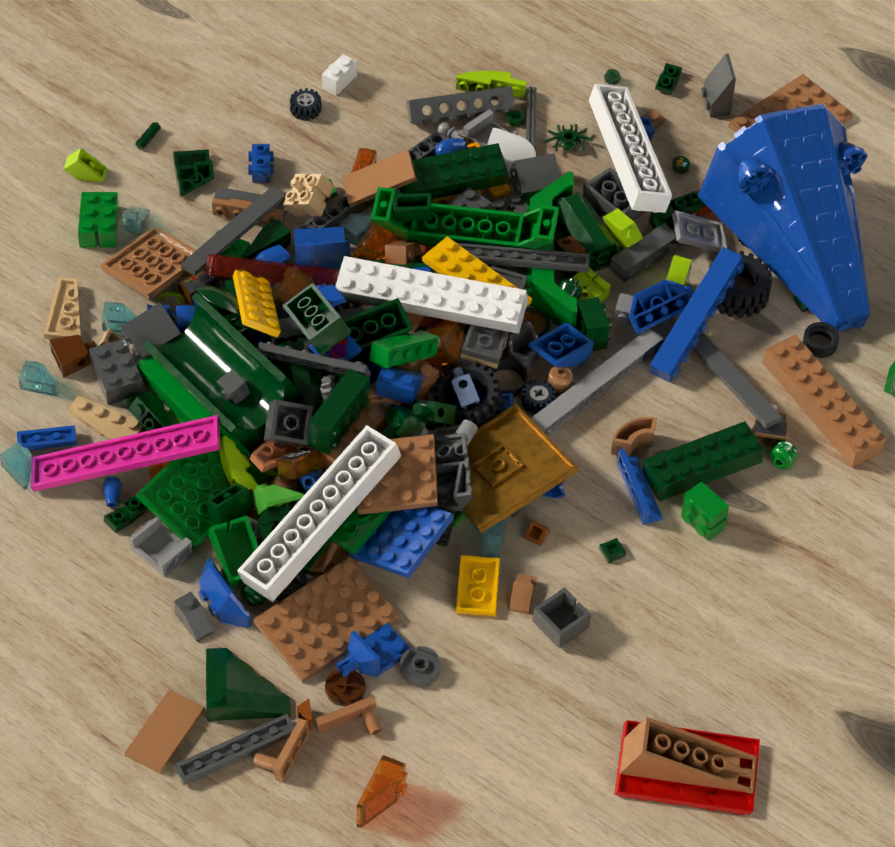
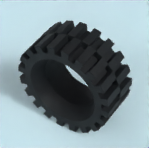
(750, 299)
(482, 380)

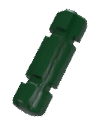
(148, 135)

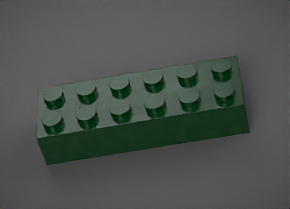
(458, 170)
(702, 460)

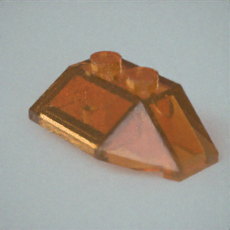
(374, 243)

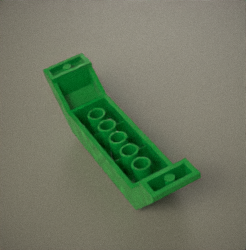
(469, 224)
(545, 293)

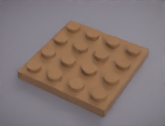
(149, 262)
(409, 482)

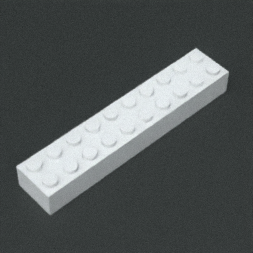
(630, 148)
(433, 294)
(319, 513)

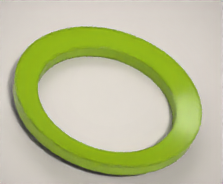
(170, 293)

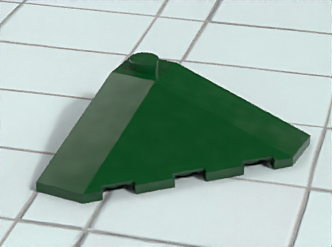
(238, 691)

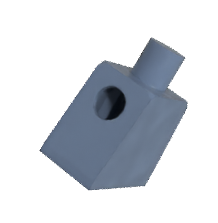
(466, 397)

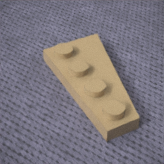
(64, 311)
(104, 419)

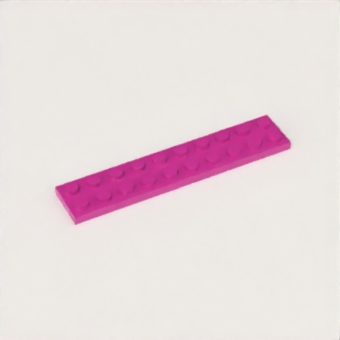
(125, 453)

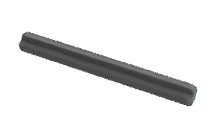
(531, 115)

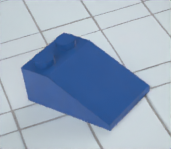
(322, 254)
(563, 346)

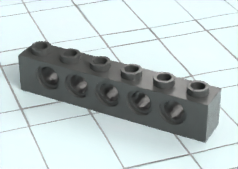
(415, 106)

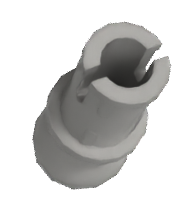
(452, 132)

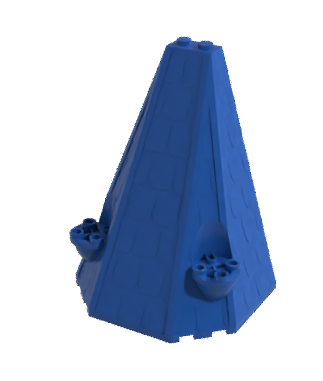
(794, 206)

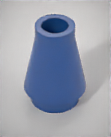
(112, 488)

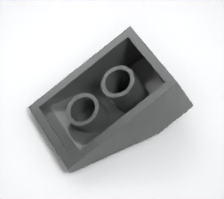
(719, 88)

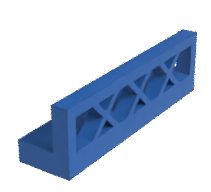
(638, 488)

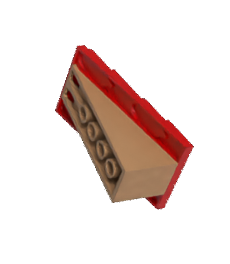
(687, 767)

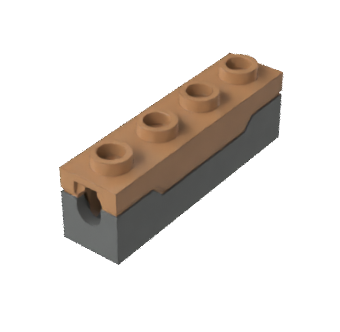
(232, 202)

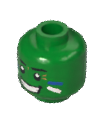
(784, 455)

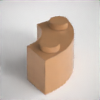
(634, 435)

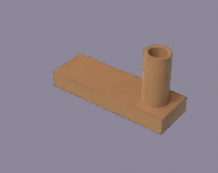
(361, 708)
(288, 754)

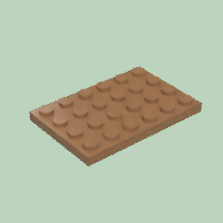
(796, 94)
(318, 619)

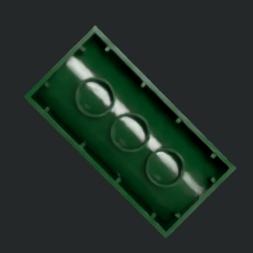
(206, 354)

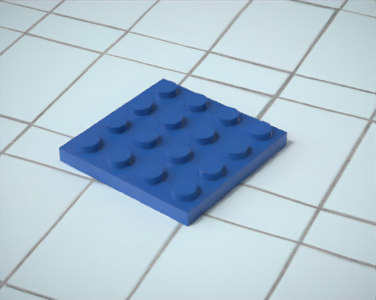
(404, 539)

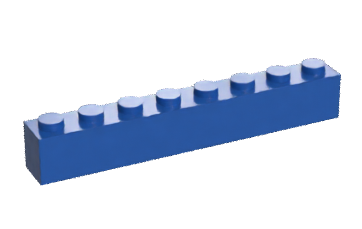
(696, 315)

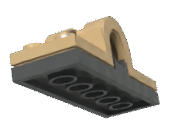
(487, 344)

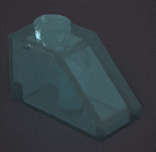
(356, 227)
(115, 316)
(37, 379)
(17, 464)

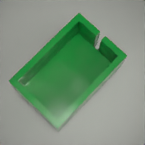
(98, 215)
(233, 547)

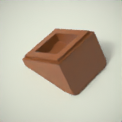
(536, 533)
(304, 713)

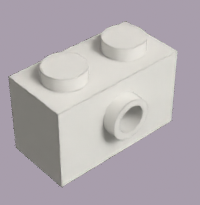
(339, 74)

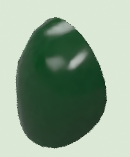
(228, 307)

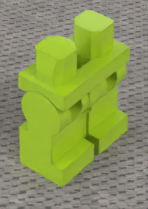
(592, 285)

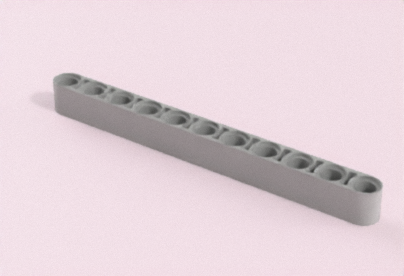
(598, 381)

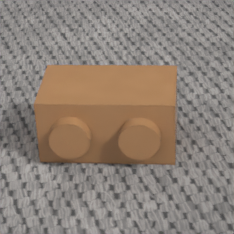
(402, 252)

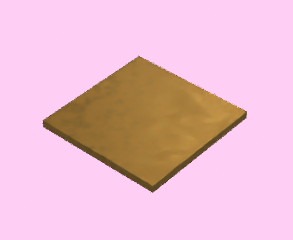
(511, 467)

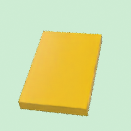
(478, 585)

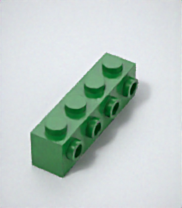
(403, 349)

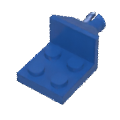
(373, 653)

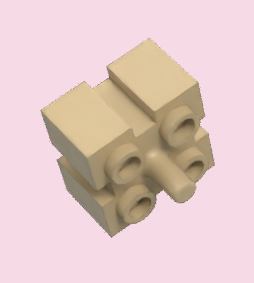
(308, 195)

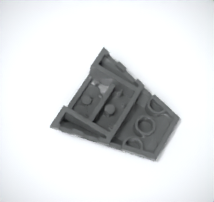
(452, 472)

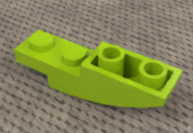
(488, 80)
(236, 465)

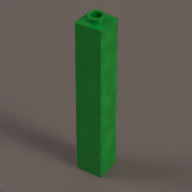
(170, 391)

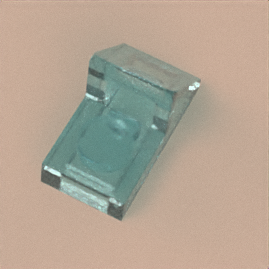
(133, 219)

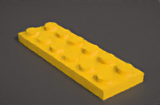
(455, 261)
(256, 303)

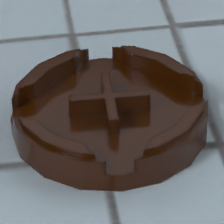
(345, 690)

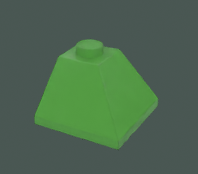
(274, 496)

